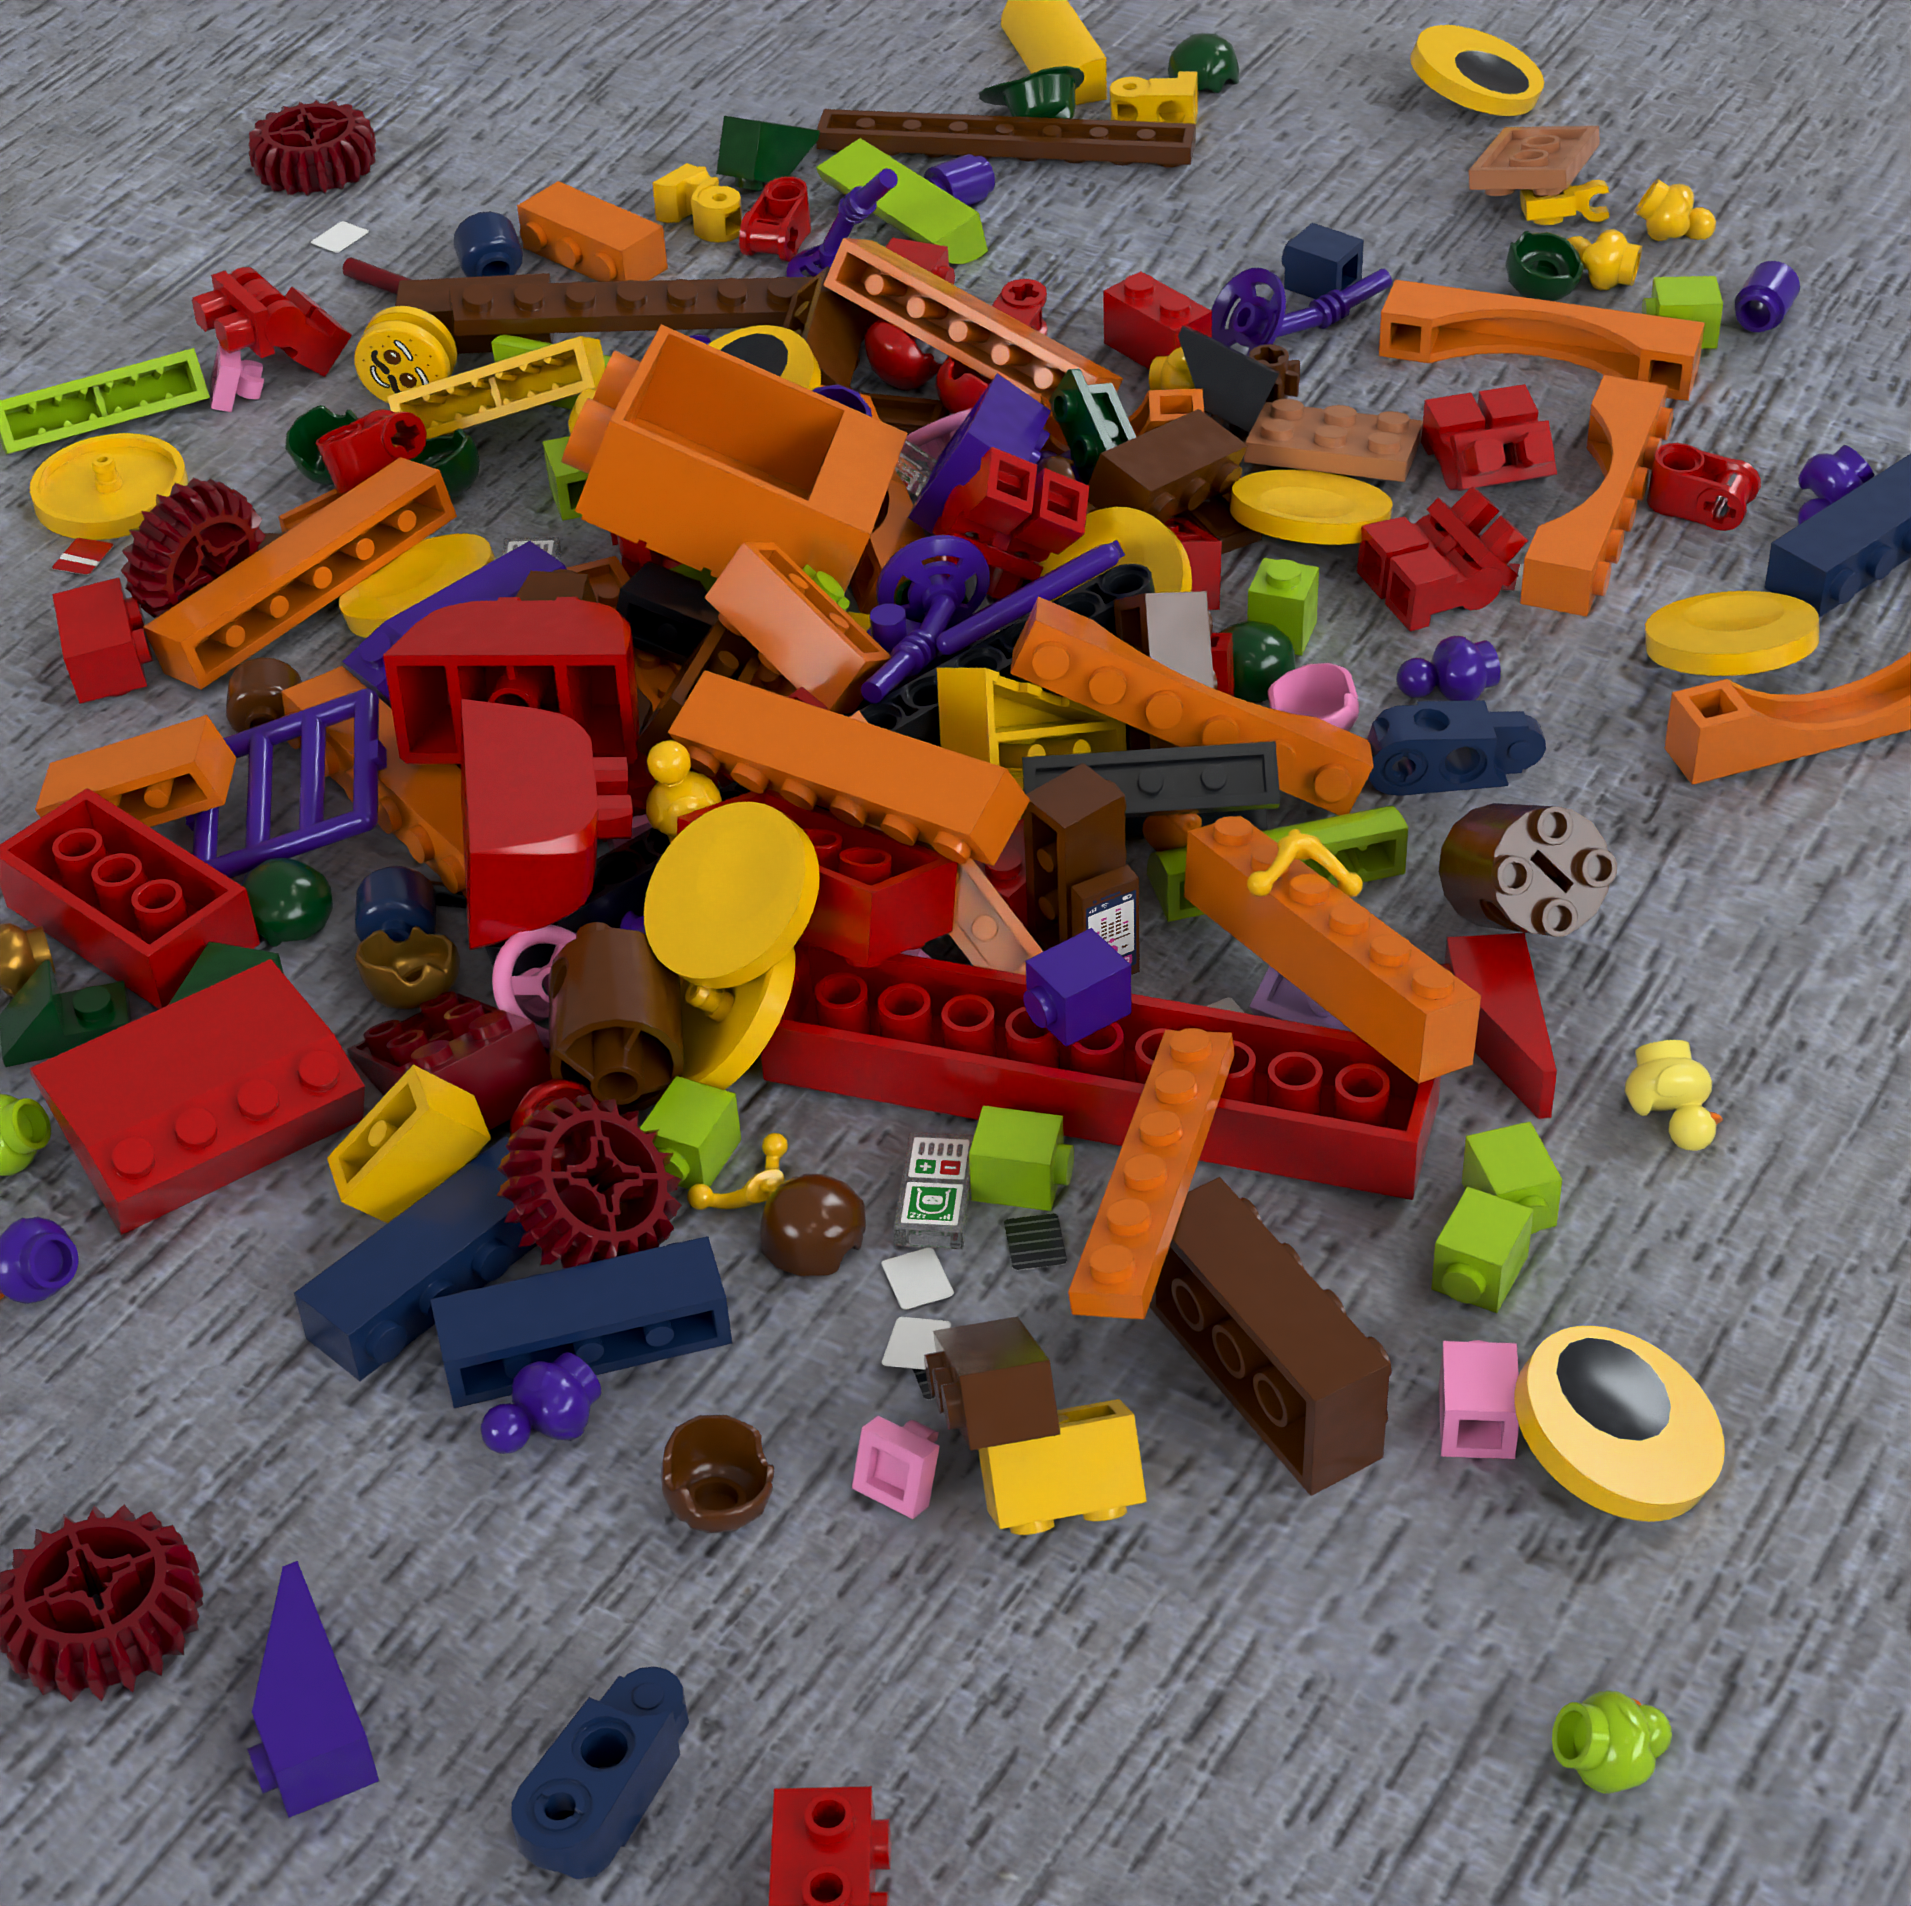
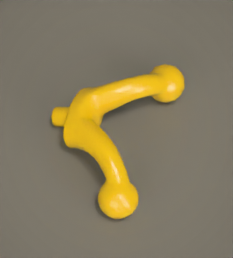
(1303, 847)
(755, 1190)

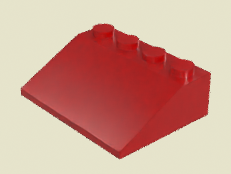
(200, 1094)

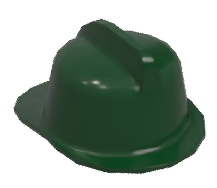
(1039, 94)

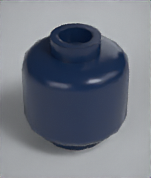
(488, 245)
(395, 902)

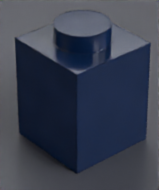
(1321, 261)

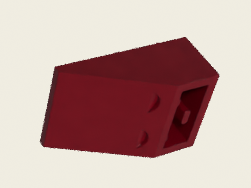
(464, 1044)

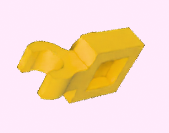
(1552, 209)

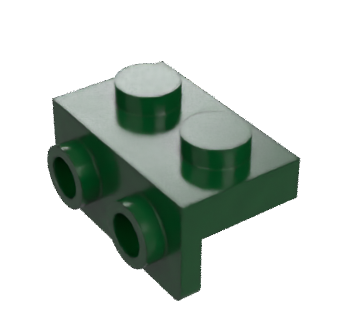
(1089, 419)

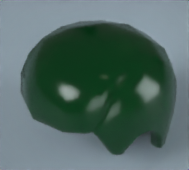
(1209, 57)
(1543, 266)
(302, 440)
(455, 458)
(1259, 658)
(288, 900)

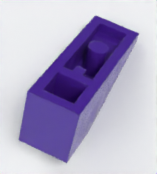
(304, 1711)

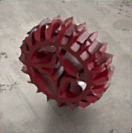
(312, 147)
(189, 543)
(603, 1166)
(146, 1594)

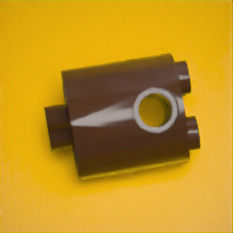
(1526, 868)
(615, 1017)

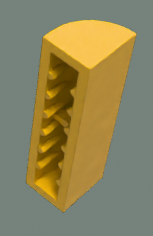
(1054, 36)
(504, 387)

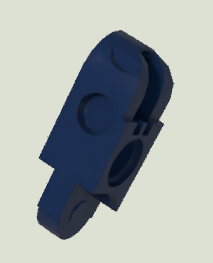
(1450, 747)
(630, 1726)

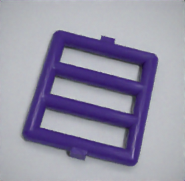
(1022, 600)
(313, 830)

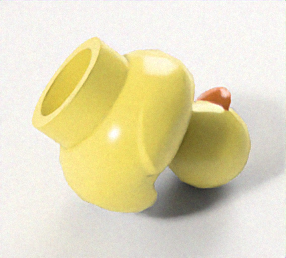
(1673, 1081)

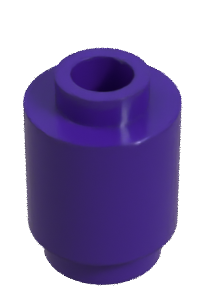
(964, 178)
(1766, 296)

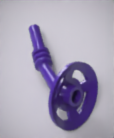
(851, 211)
(1261, 321)
(928, 592)

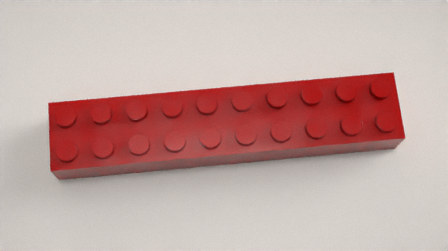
(960, 1039)

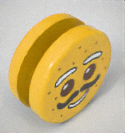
(403, 351)

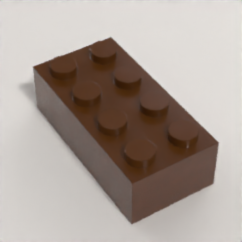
(1273, 1339)

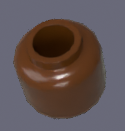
(256, 692)

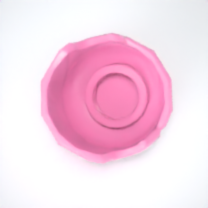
(1318, 692)

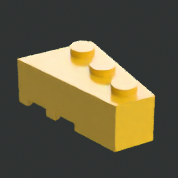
(1014, 720)

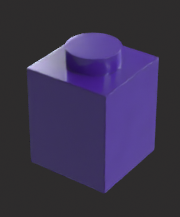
(1077, 987)

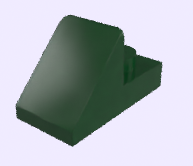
(48, 1023)

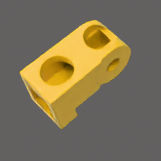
(1155, 99)

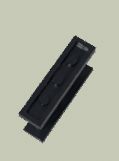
(1178, 780)

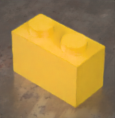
(408, 1145)
(1083, 1471)

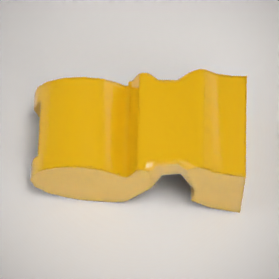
(693, 191)

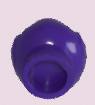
(1831, 478)
(1456, 668)
(35, 1260)
(547, 1398)

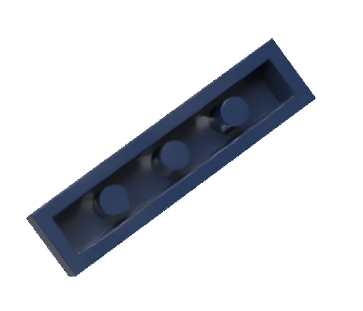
(1846, 543)
(441, 1245)
(602, 1311)

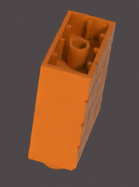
(726, 454)

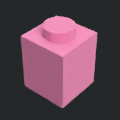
(1478, 1399)

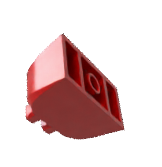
(515, 652)
(532, 817)

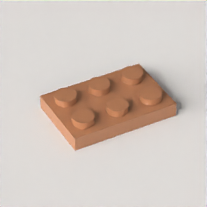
(1534, 159)
(1334, 440)

